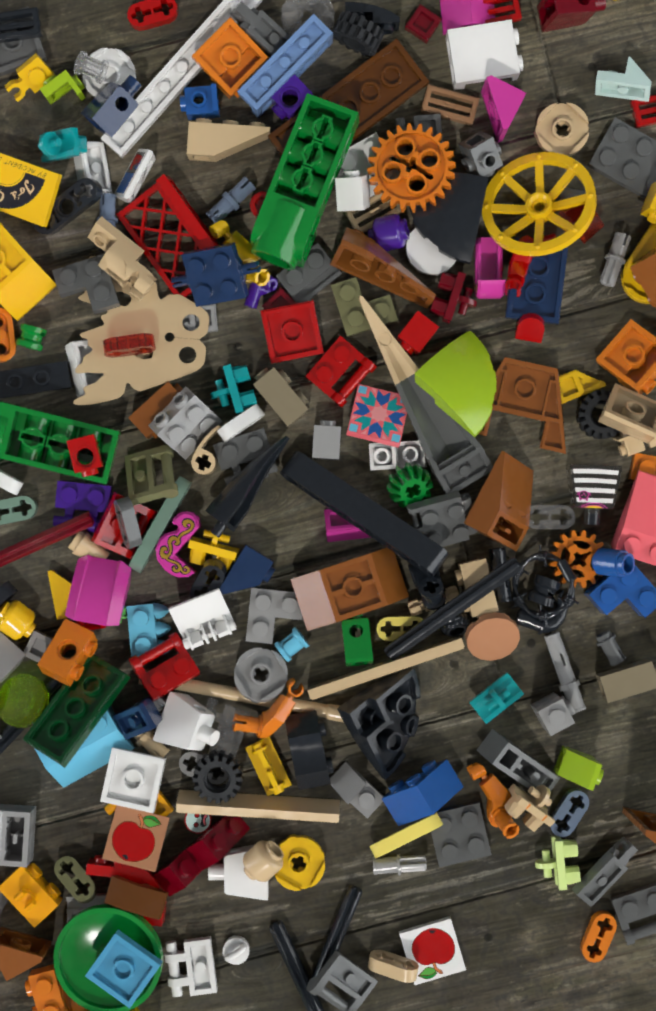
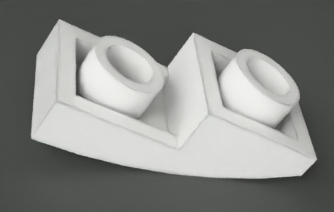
(388, 457)

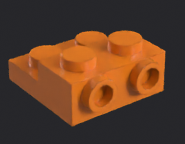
(230, 58)
(631, 358)
(48, 992)

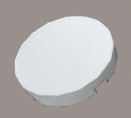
(118, 70)
(425, 256)

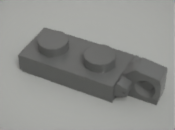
(260, 28)
(605, 872)

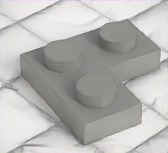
(264, 607)

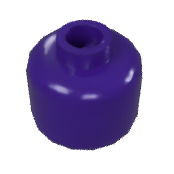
(390, 232)

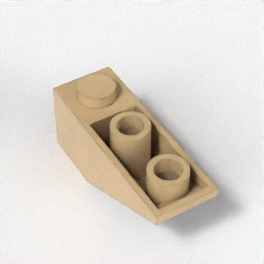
(217, 141)

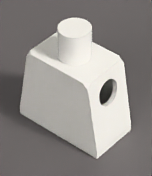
(186, 724)
(234, 877)

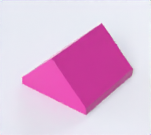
(463, 13)
(501, 104)

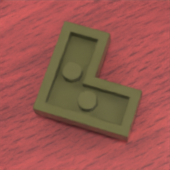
(351, 312)

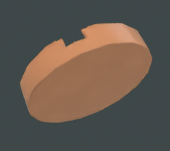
(492, 636)

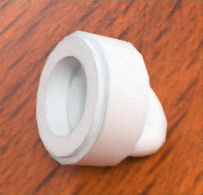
(236, 950)

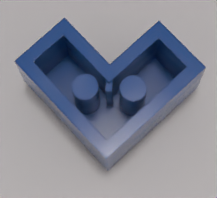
(633, 588)
(422, 793)

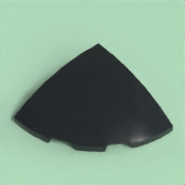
(454, 219)
(384, 719)

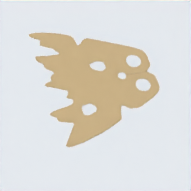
(143, 316)

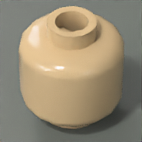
(263, 861)

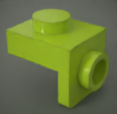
(59, 85)

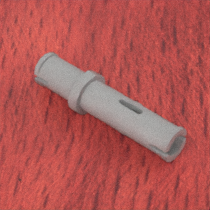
(564, 671)

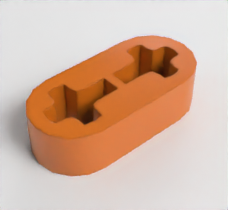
(592, 934)

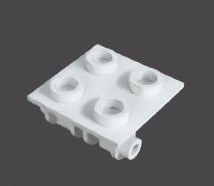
(202, 619)

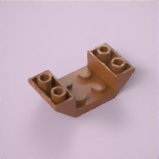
(349, 588)

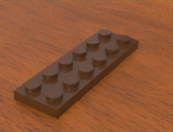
(371, 90)

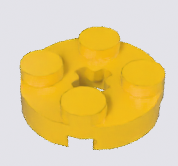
(312, 856)

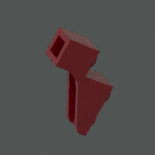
(201, 854)

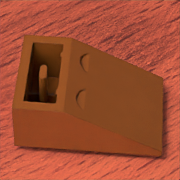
(504, 503)

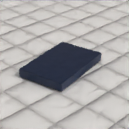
(541, 289)

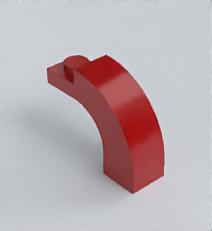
(101, 867)

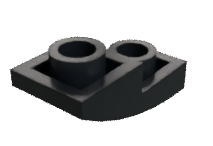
(383, 18)

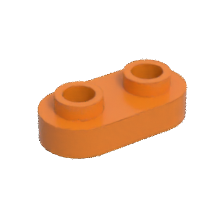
(7, 336)

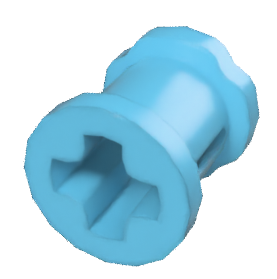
(291, 644)

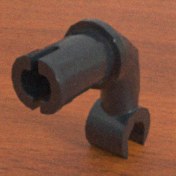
(528, 621)

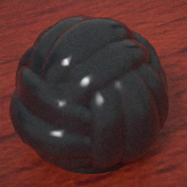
(456, 626)

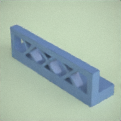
(291, 58)

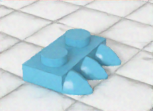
(144, 628)

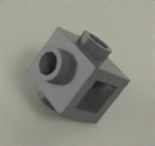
(480, 154)

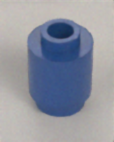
(613, 562)

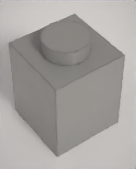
(326, 440)

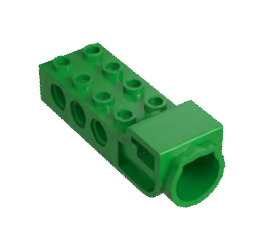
(303, 183)
(41, 442)

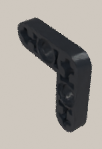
(59, 218)

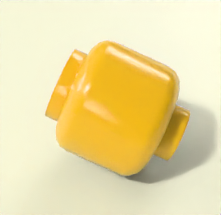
(16, 620)

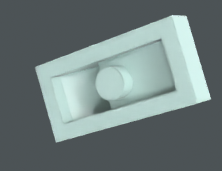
(631, 85)

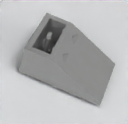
(17, 834)

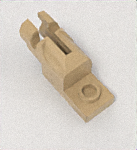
(121, 258)

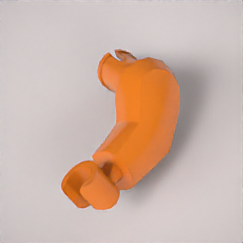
(271, 719)
(497, 797)

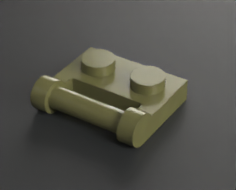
(142, 475)

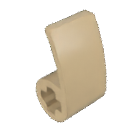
(200, 452)

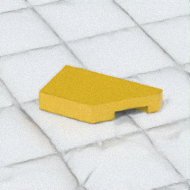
(577, 384)
(60, 592)

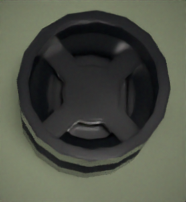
(544, 590)

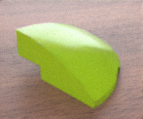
(461, 382)

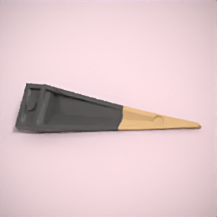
(449, 448)

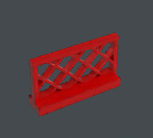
(187, 217)

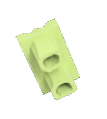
(563, 874)

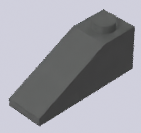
(516, 762)

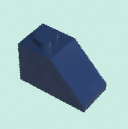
(248, 571)

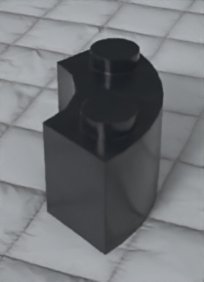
(308, 750)

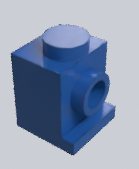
(207, 109)

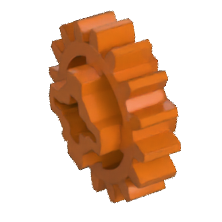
(570, 548)

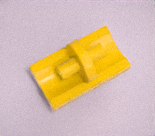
(201, 547)

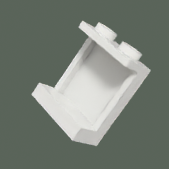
(483, 52)

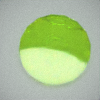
(23, 700)

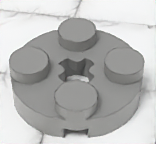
(264, 660)

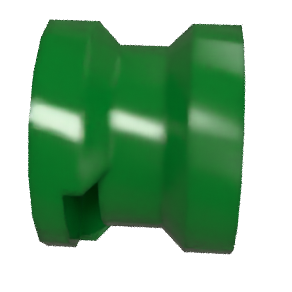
(31, 337)

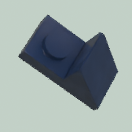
(138, 718)

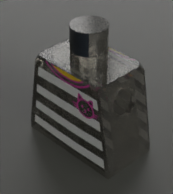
(593, 489)

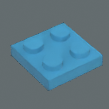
(123, 968)

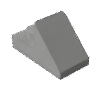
(356, 789)

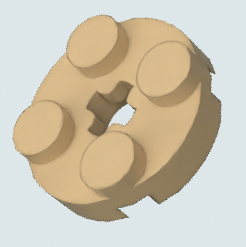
(562, 114)

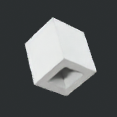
(352, 191)

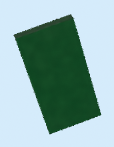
(76, 711)

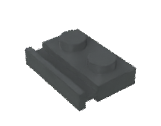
(308, 281)

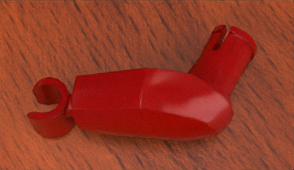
(519, 266)

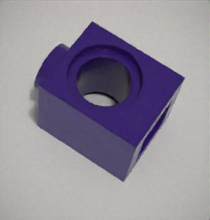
(292, 87)

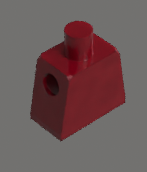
(567, 13)

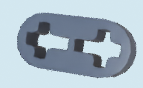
(574, 815)

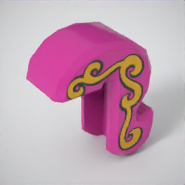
(488, 269)
(174, 541)

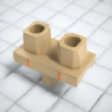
(533, 803)

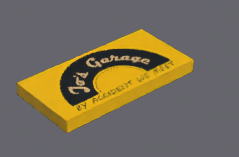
(27, 190)

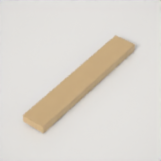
(385, 668)
(261, 807)

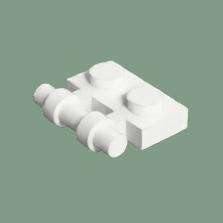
(199, 964)

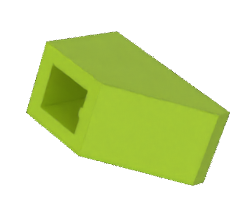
(579, 768)

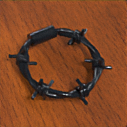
(568, 574)

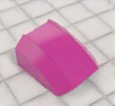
(98, 591)

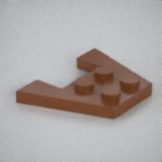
(532, 393)

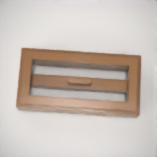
(452, 106)

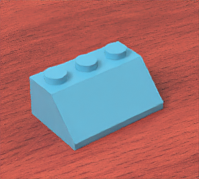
(93, 752)

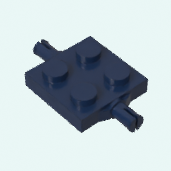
(215, 274)

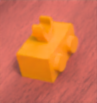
(31, 893)

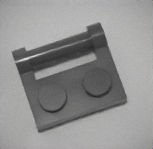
(633, 907)
(347, 977)

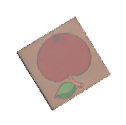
(136, 838)

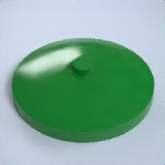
(83, 942)

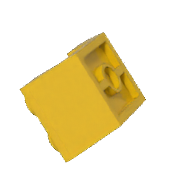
(21, 278)

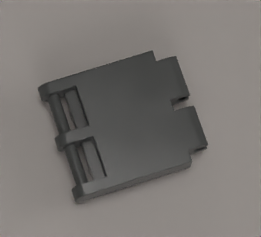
(443, 518)

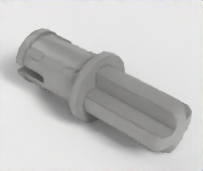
(615, 259)
(399, 864)

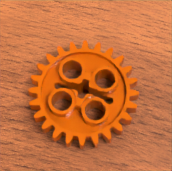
(423, 146)

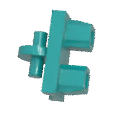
(61, 144)
(240, 400)
(496, 698)

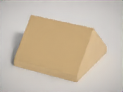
(630, 413)

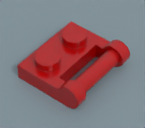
(334, 365)
(108, 530)
(168, 674)

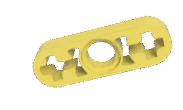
(406, 835)

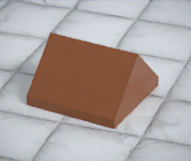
(20, 952)

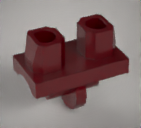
(453, 284)

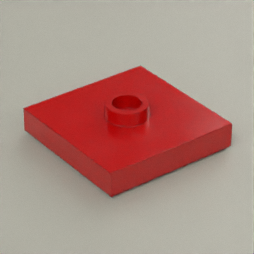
(292, 331)

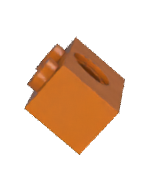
(68, 637)

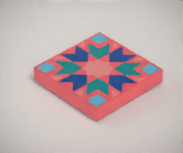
(377, 416)

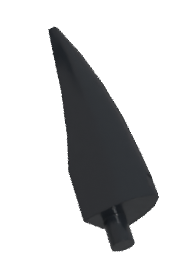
(237, 497)

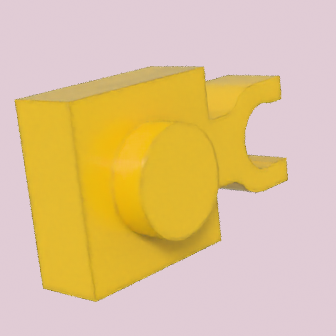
(31, 75)

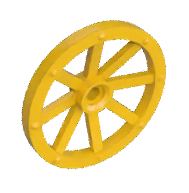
(538, 201)

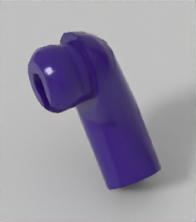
(256, 291)

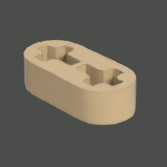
(393, 966)

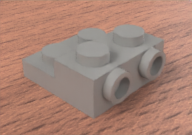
(184, 422)

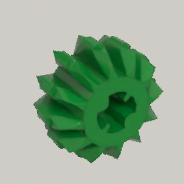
(409, 484)

